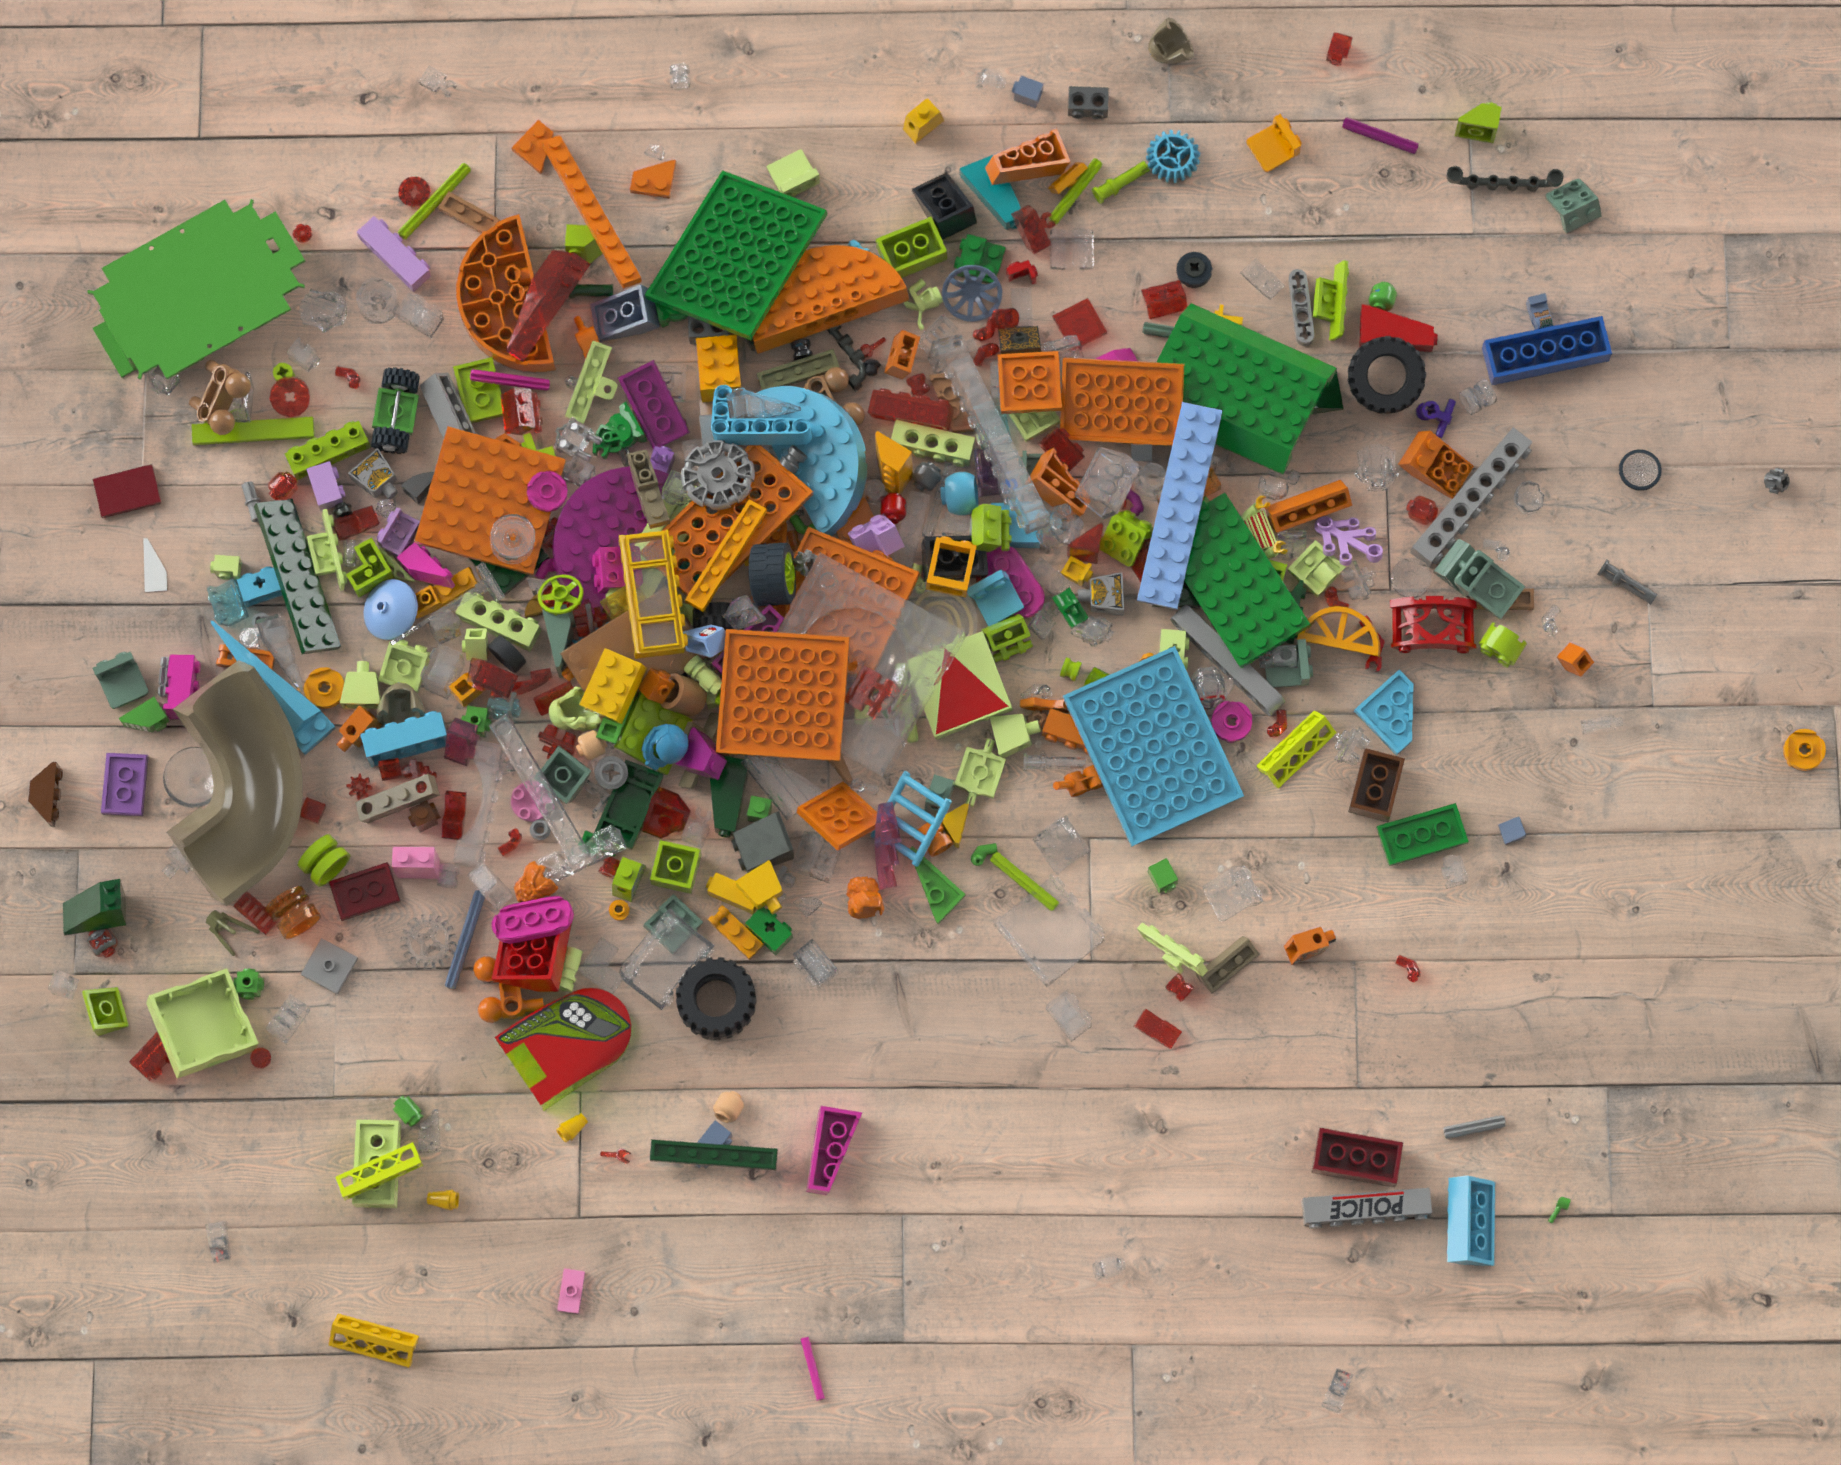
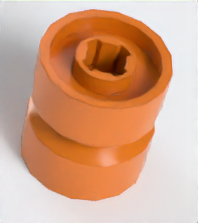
(940, 842)

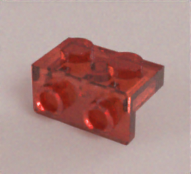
(1164, 299)

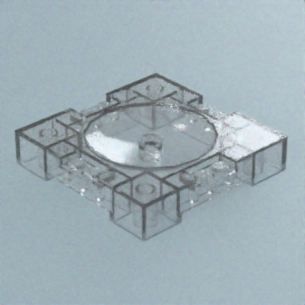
(884, 636)

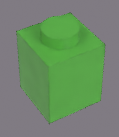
(758, 808)
(1163, 876)

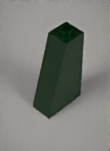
(728, 796)

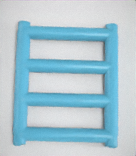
(934, 821)

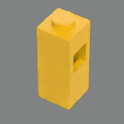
(727, 891)

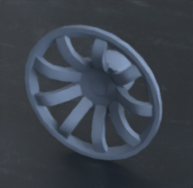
(972, 291)

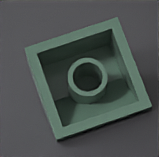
(565, 774)

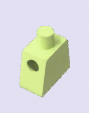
(361, 688)
(1013, 733)

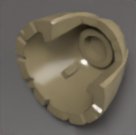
(1170, 43)
(399, 703)

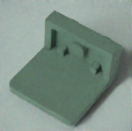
(1574, 204)
(1289, 677)
(121, 679)

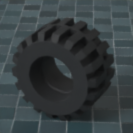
(712, 616)

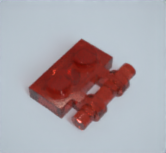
(863, 688)

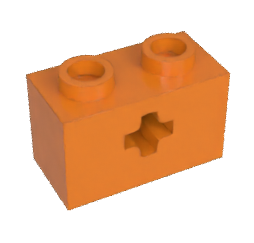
(902, 354)

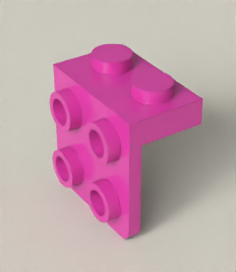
(608, 569)

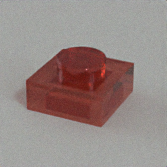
(390, 769)
(312, 810)

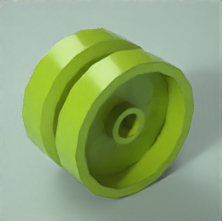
(323, 860)

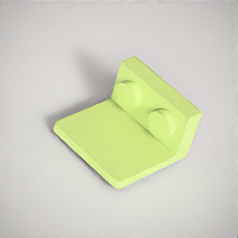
(793, 174)

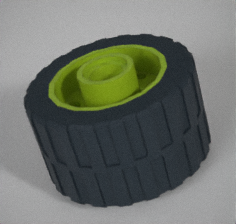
(772, 574)

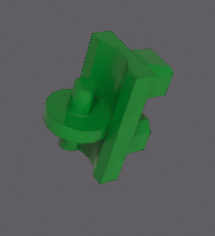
(1070, 608)

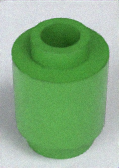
(407, 1110)

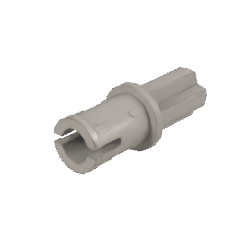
(251, 499)

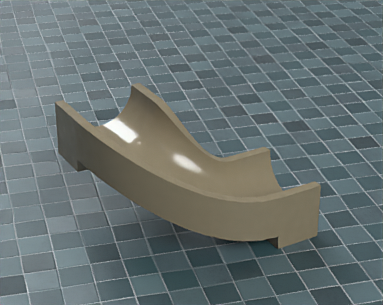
(254, 783)

